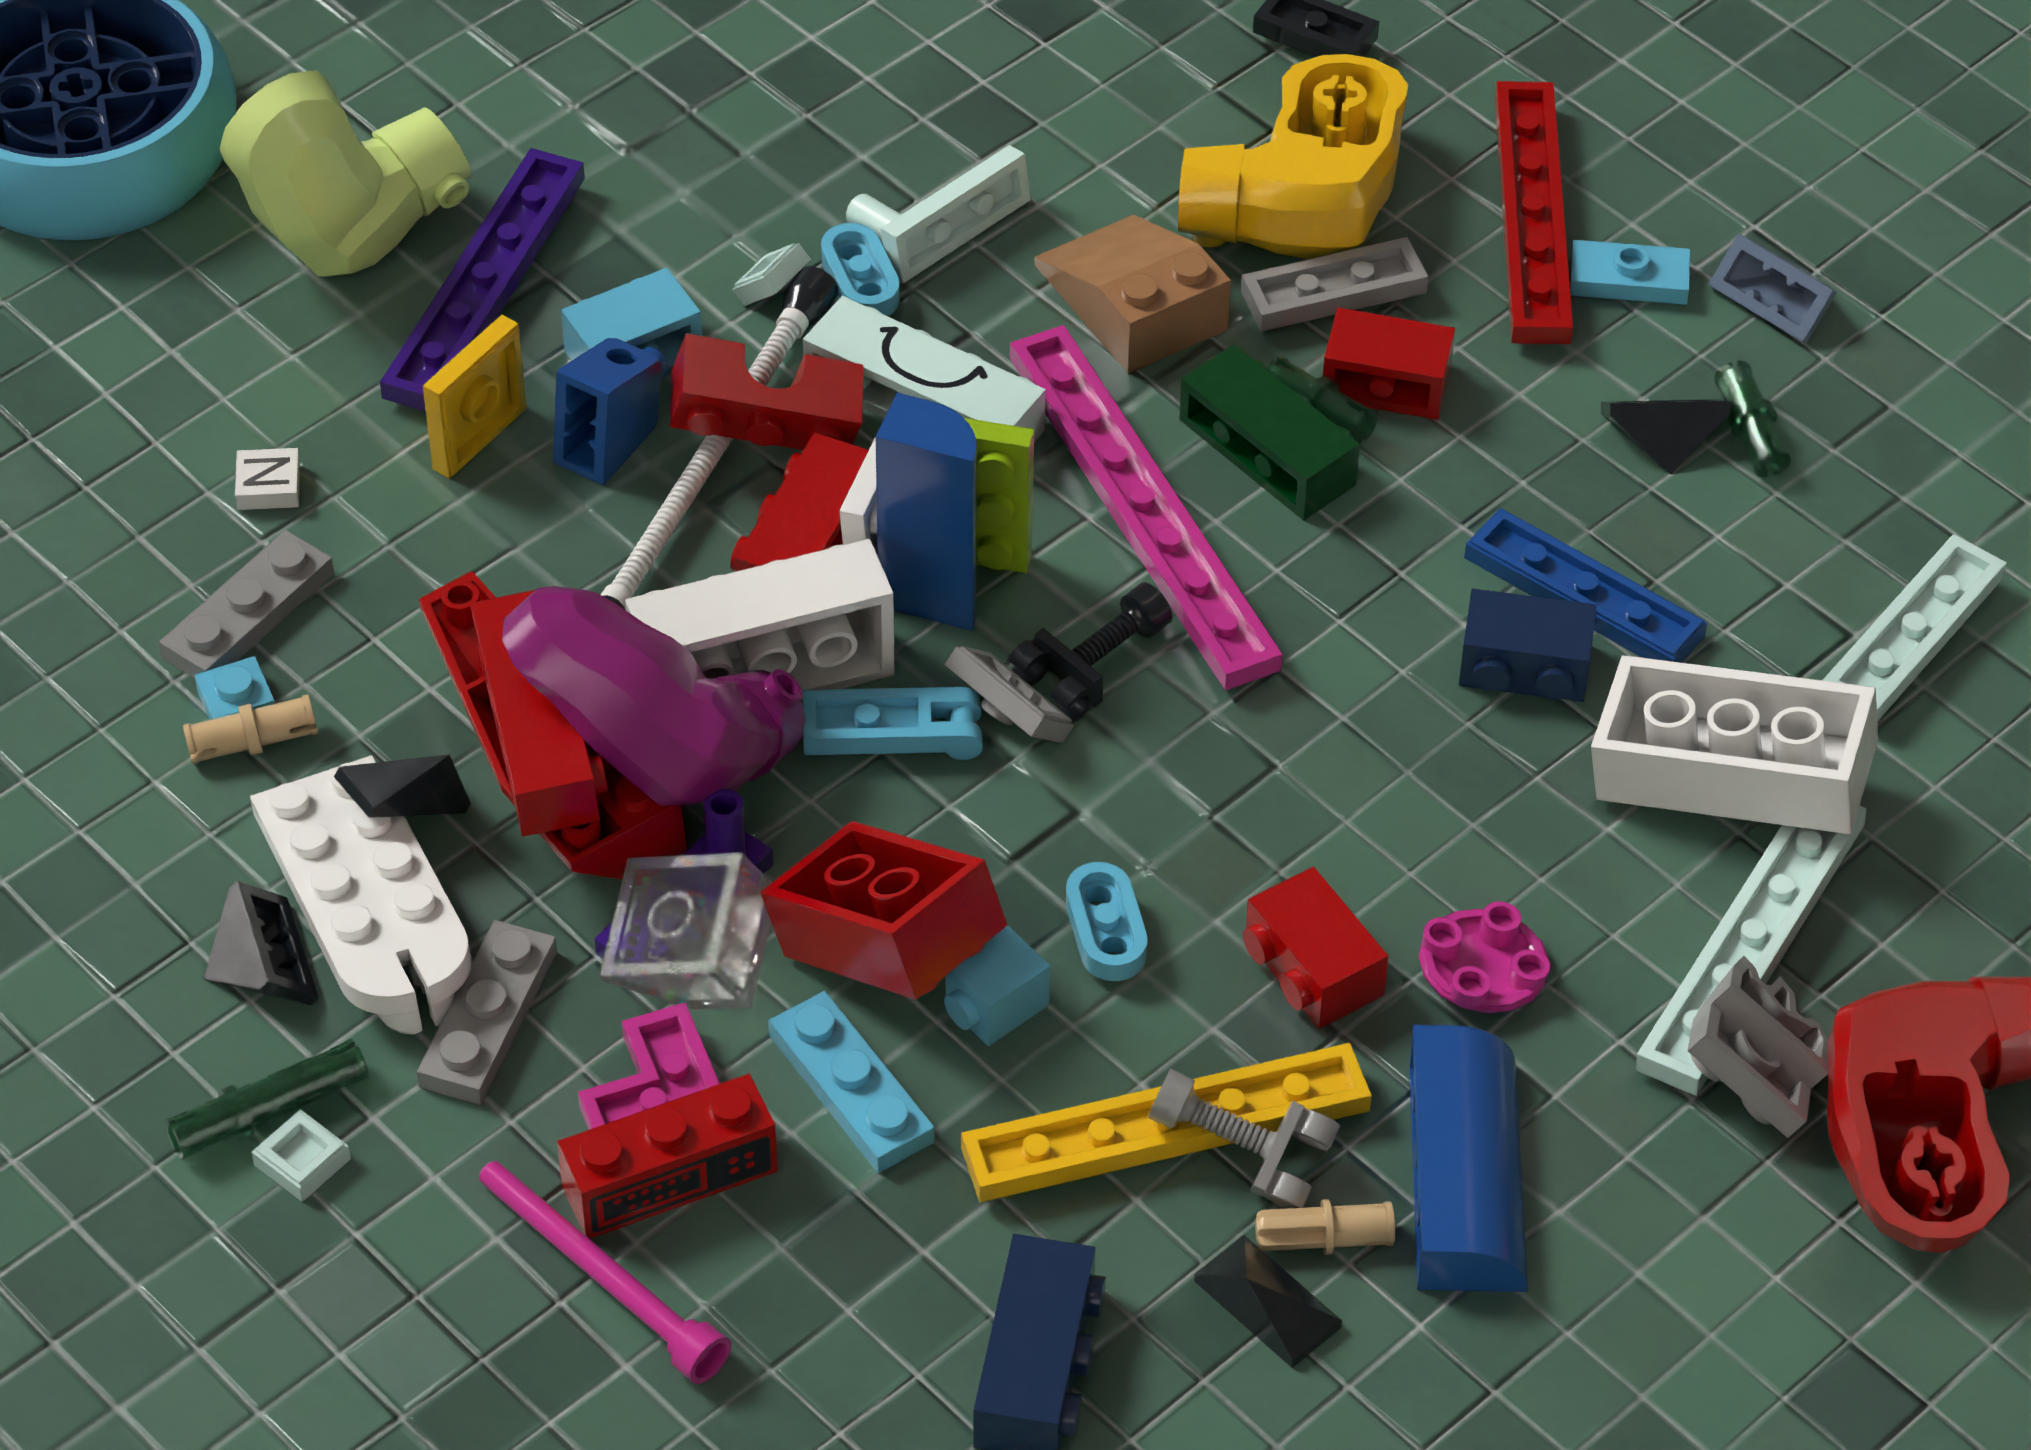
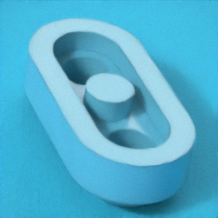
(860, 266)
(1108, 926)

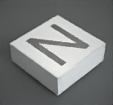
(267, 478)

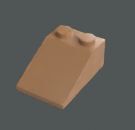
(1140, 289)

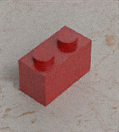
(1390, 362)
(1315, 948)

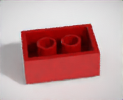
(884, 909)

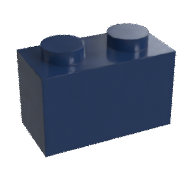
(1527, 645)

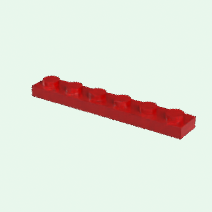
(1533, 213)

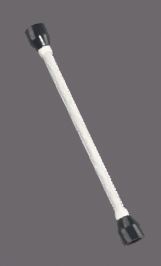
(804, 304)

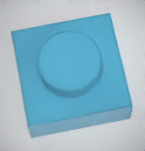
(233, 686)

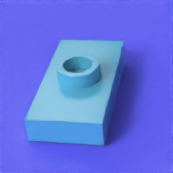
(1629, 272)

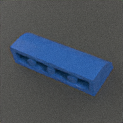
(927, 510)
(1466, 1161)

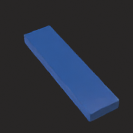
(1557, 571)

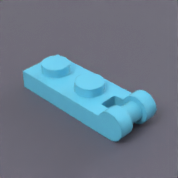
(893, 721)

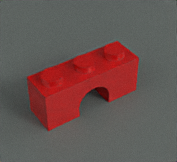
(721, 398)

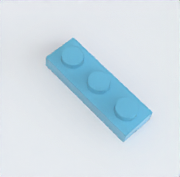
(851, 1082)

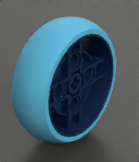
(106, 114)

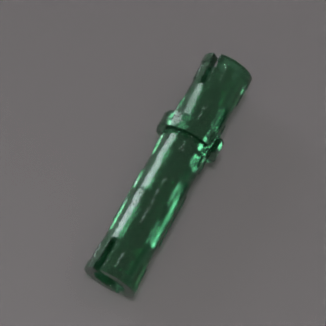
(242, 1109)

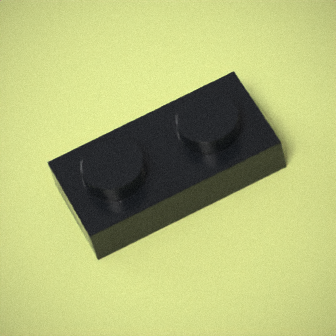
(1316, 27)

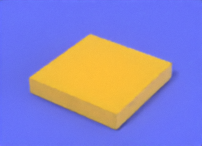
(475, 396)

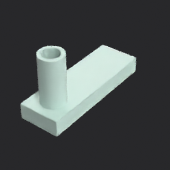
(947, 216)

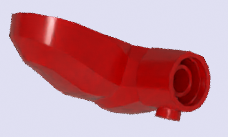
(1913, 1103)

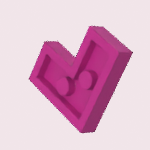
(668, 1066)

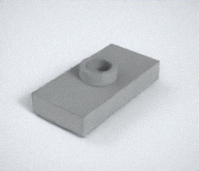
(1008, 695)

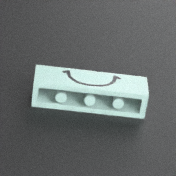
(923, 367)

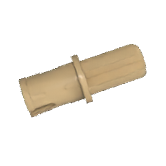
(1325, 1227)

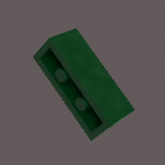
(1269, 431)

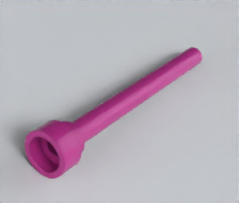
(695, 1347)

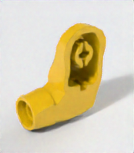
(1317, 176)

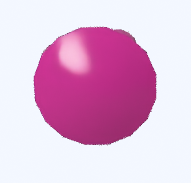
(1484, 958)

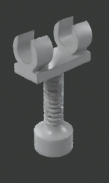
(1180, 1103)

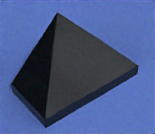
(1667, 428)
(405, 787)
(260, 947)
(1268, 1301)

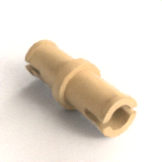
(250, 729)

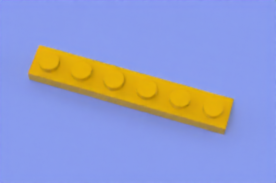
(1119, 1135)

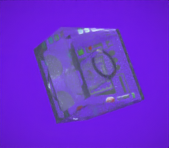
(689, 930)

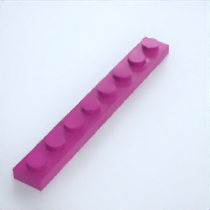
(1147, 510)

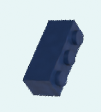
(1038, 1346)

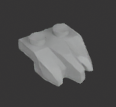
(1760, 1047)

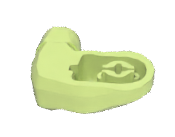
(327, 191)

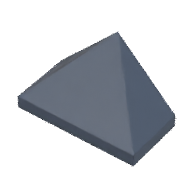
(1773, 287)

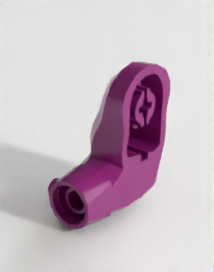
(647, 699)

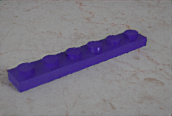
(485, 272)

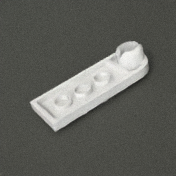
(367, 899)

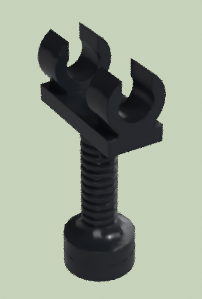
(1081, 686)

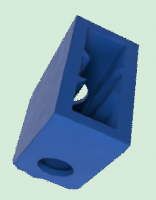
(606, 407)

